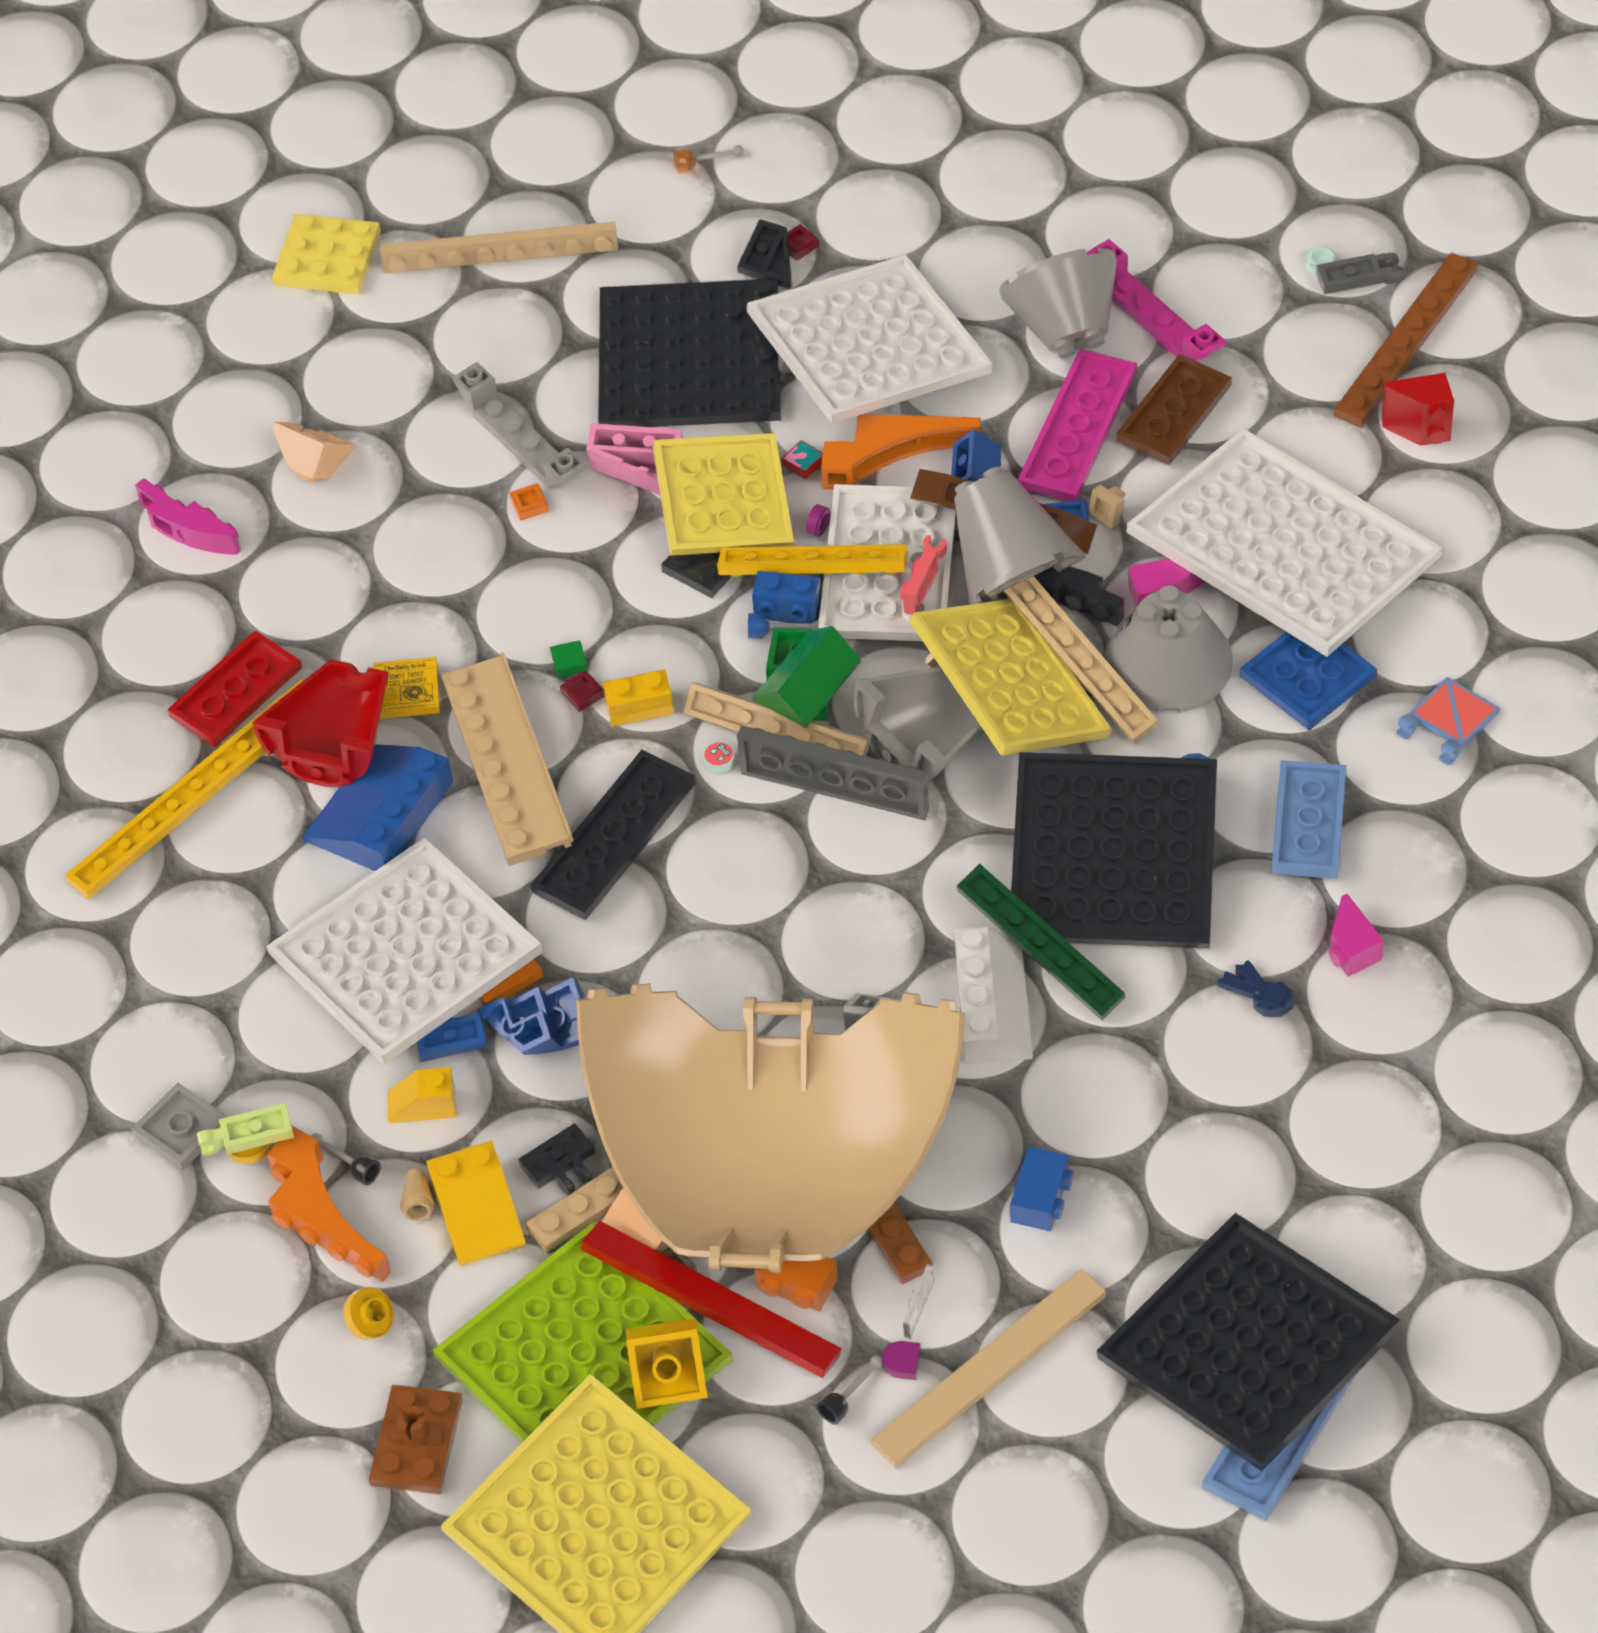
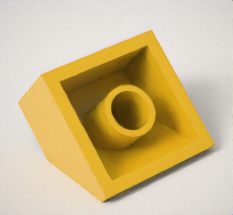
(666, 1363)

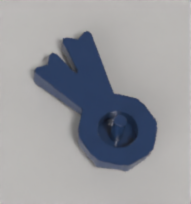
(1268, 998)

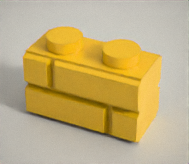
(638, 697)

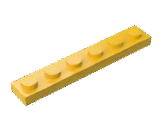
(813, 559)

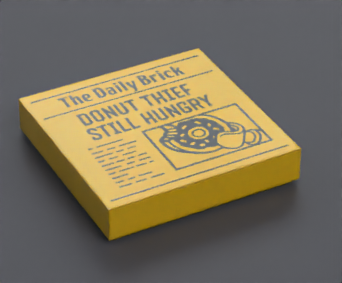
(410, 687)

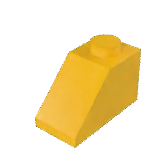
(423, 1096)

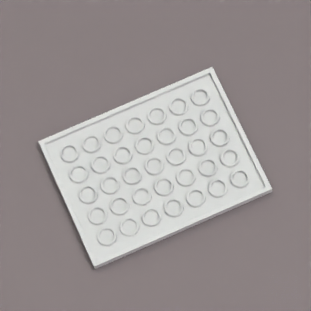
(1284, 541)

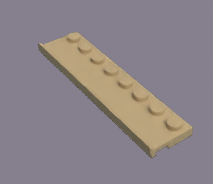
(507, 759)

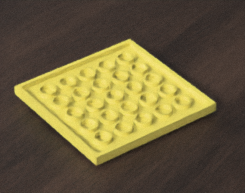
(596, 1517)

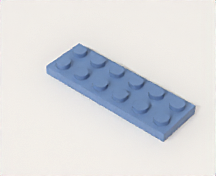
(1259, 1490)

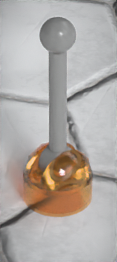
(686, 160)

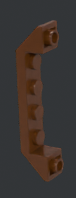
(939, 490)

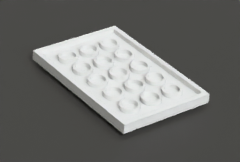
(871, 602)

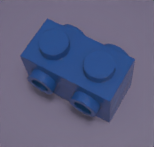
(787, 597)

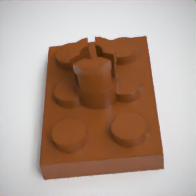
(416, 1439)

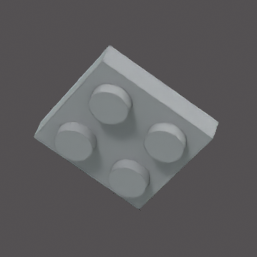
(174, 1124)

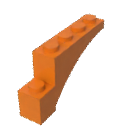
(886, 440)
(308, 1209)

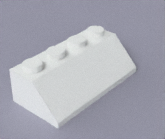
(992, 996)

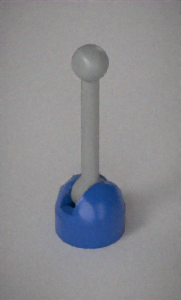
(759, 625)

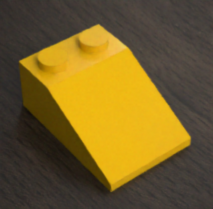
(475, 1203)

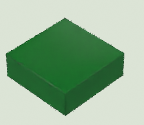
(568, 658)

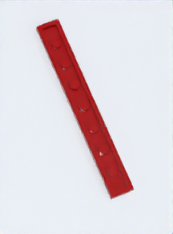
(711, 1299)

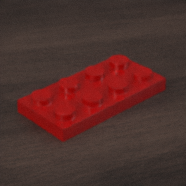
(234, 688)

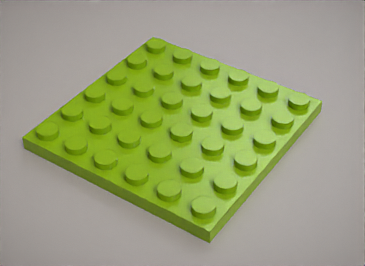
(555, 1332)

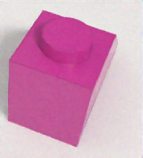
(1354, 939)

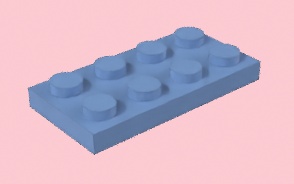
(1309, 819)

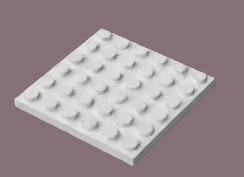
(869, 338)
(404, 950)

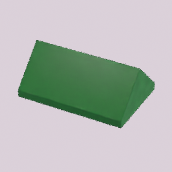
(809, 676)

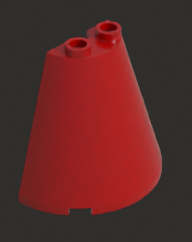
(326, 724)

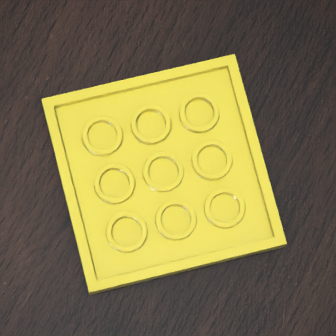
(722, 493)

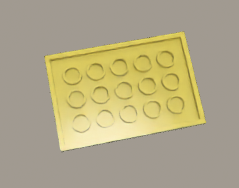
(1009, 677)

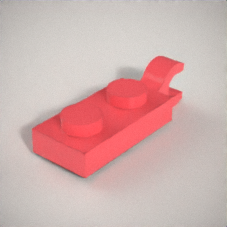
(923, 573)

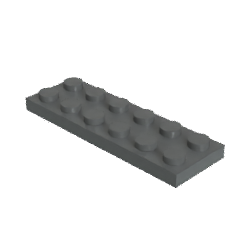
(833, 772)

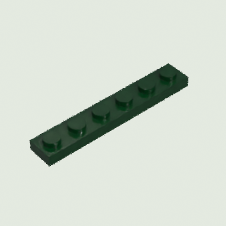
(1041, 942)

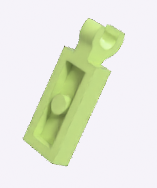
(248, 1130)

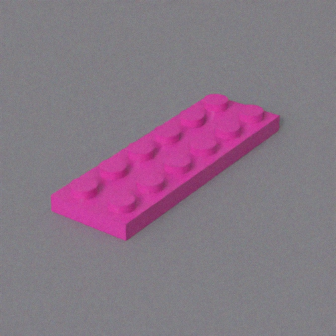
(1077, 425)

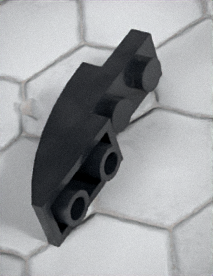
(1082, 592)

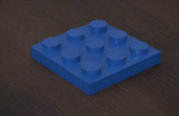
(1305, 680)

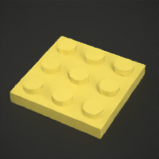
(326, 254)

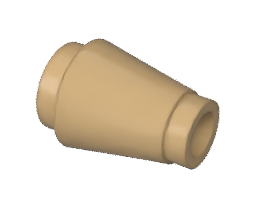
(416, 1196)

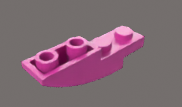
(187, 525)

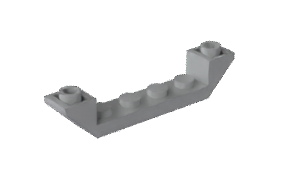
(511, 430)

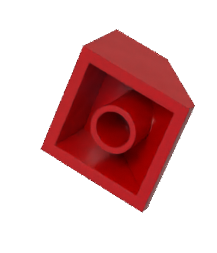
(1419, 408)

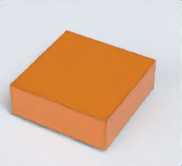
(529, 501)

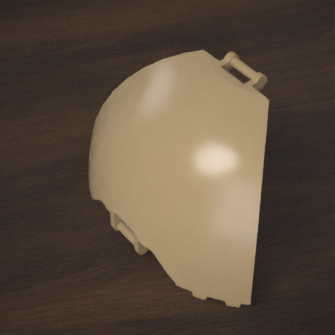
(765, 1140)

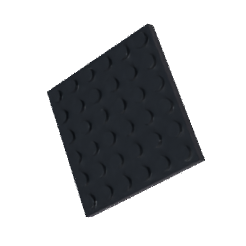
(685, 355)
(1117, 847)
(1248, 1340)

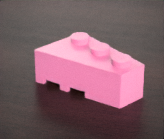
(627, 452)

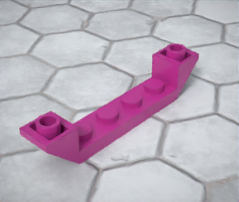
(1157, 316)

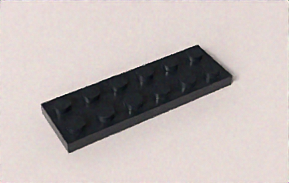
(613, 834)

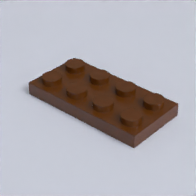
(1174, 409)

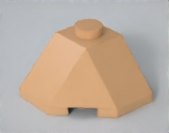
(311, 452)

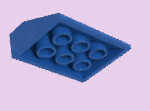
(384, 807)

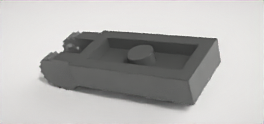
(1359, 272)

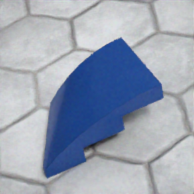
(538, 1019)

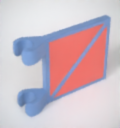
(1452, 714)

